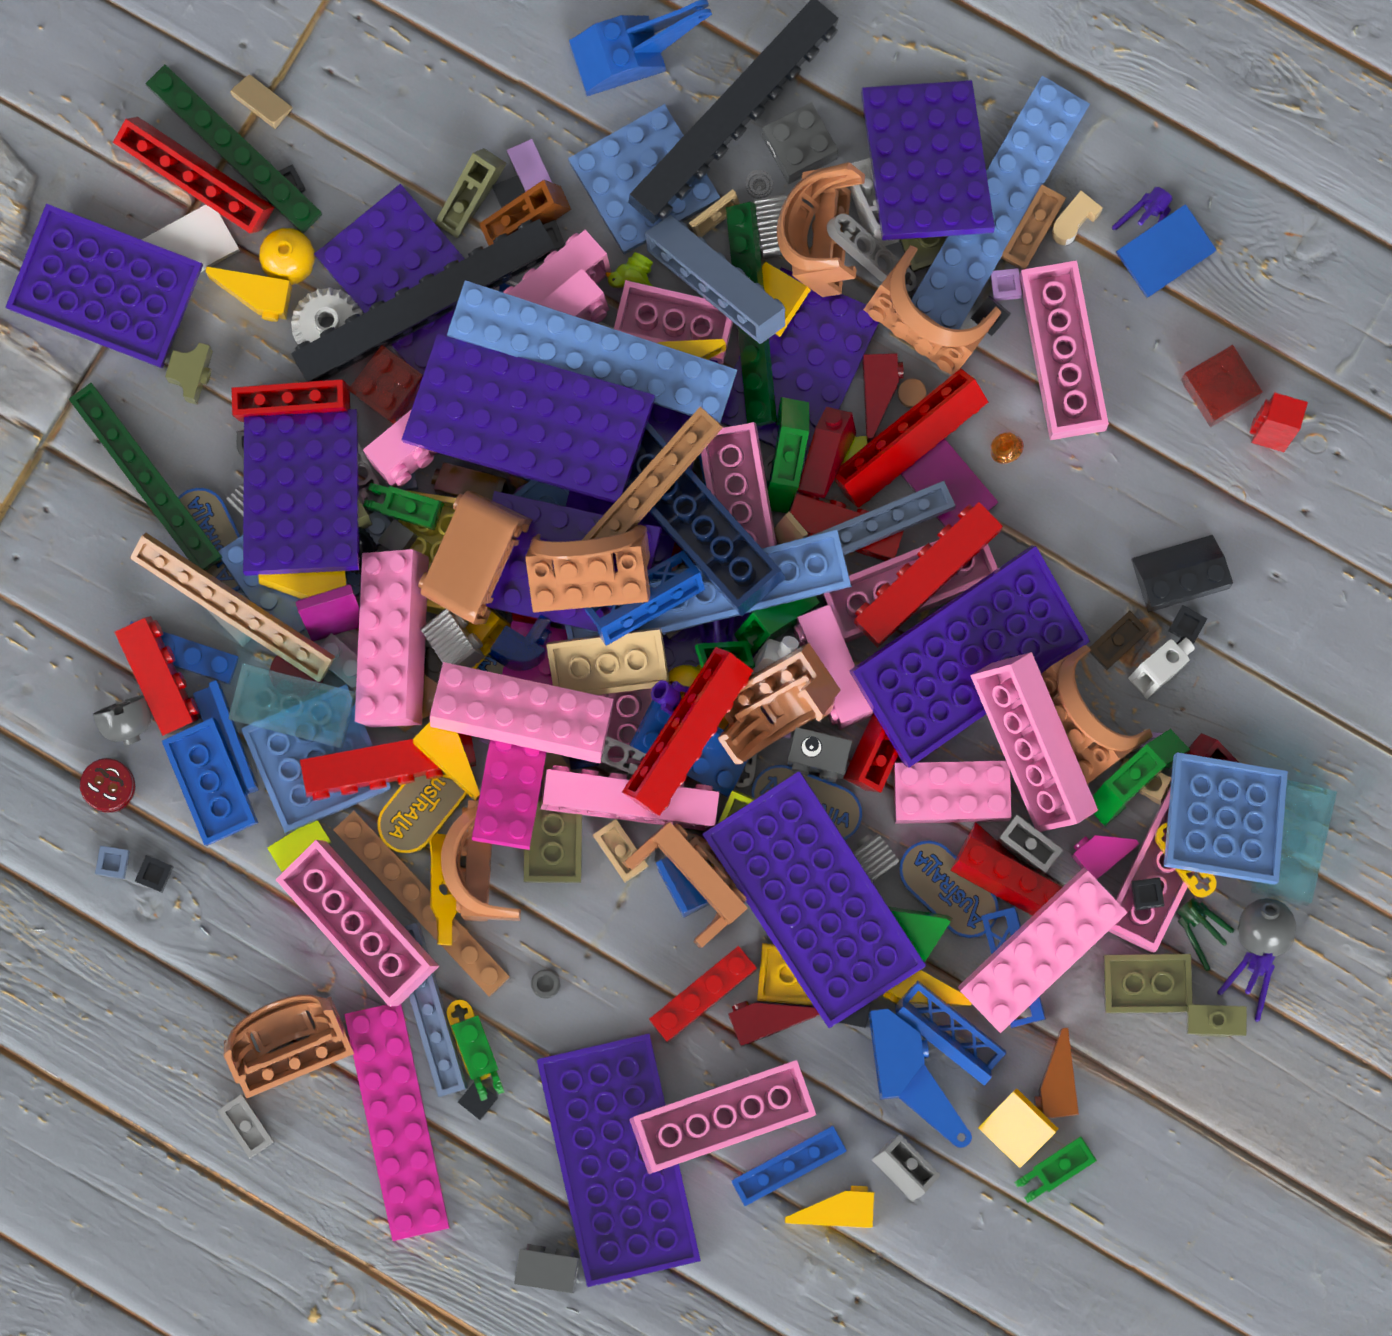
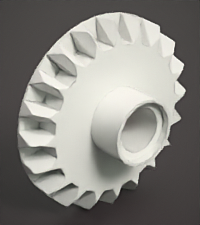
(317, 306)

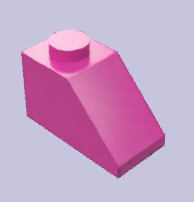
(1101, 853)

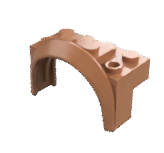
(826, 190)
(940, 344)
(587, 572)
(790, 692)
(1092, 742)
(689, 856)
(471, 884)
(280, 1024)

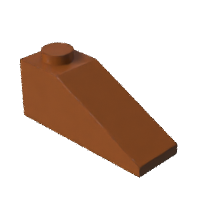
(542, 202)
(1058, 1089)

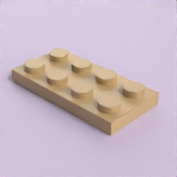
(597, 669)

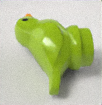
(634, 270)

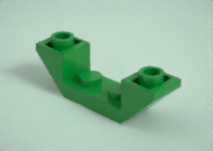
(788, 454)
(1136, 775)

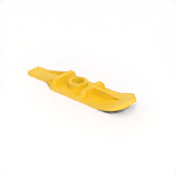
(442, 905)

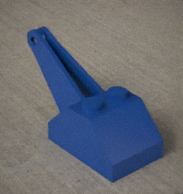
(627, 48)
(903, 1075)

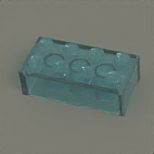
(292, 705)
(1303, 843)

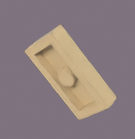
(618, 848)

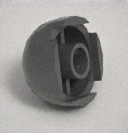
(124, 720)
(1267, 927)

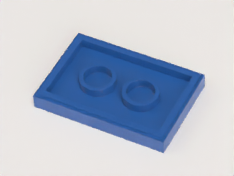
(1166, 251)

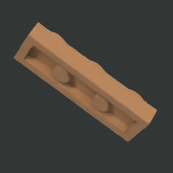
(1033, 227)

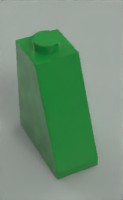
(773, 622)
(922, 928)

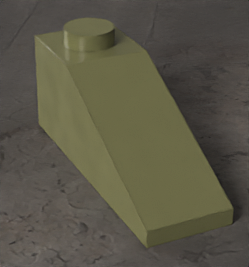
(470, 191)

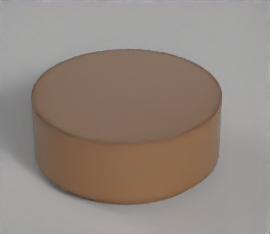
(911, 392)

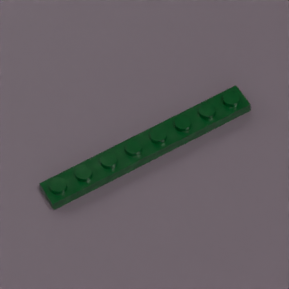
(234, 149)
(754, 357)
(145, 477)

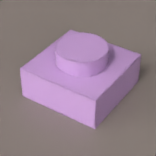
(1006, 284)

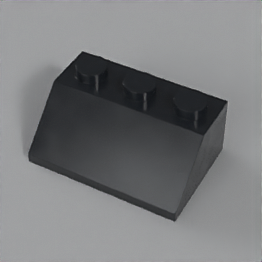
(1182, 573)

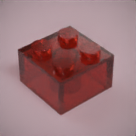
(387, 385)
(1221, 386)

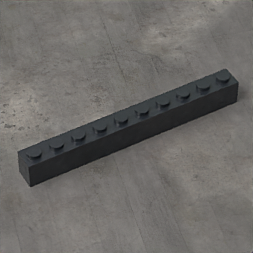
(733, 110)
(423, 303)

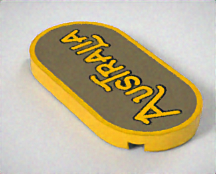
(418, 812)

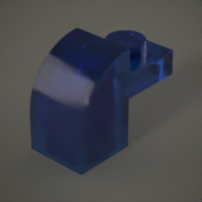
(522, 652)

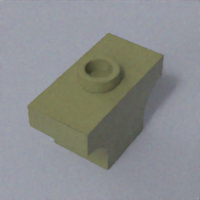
(190, 371)
(1216, 1020)

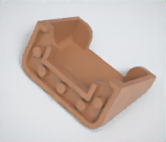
(472, 556)

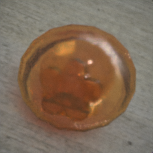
(1006, 448)

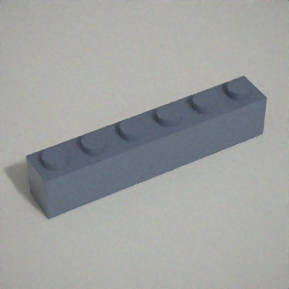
(715, 279)

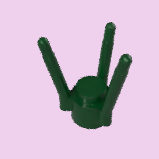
(1194, 914)

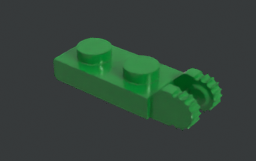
(406, 506)
(477, 1054)
(1058, 1167)

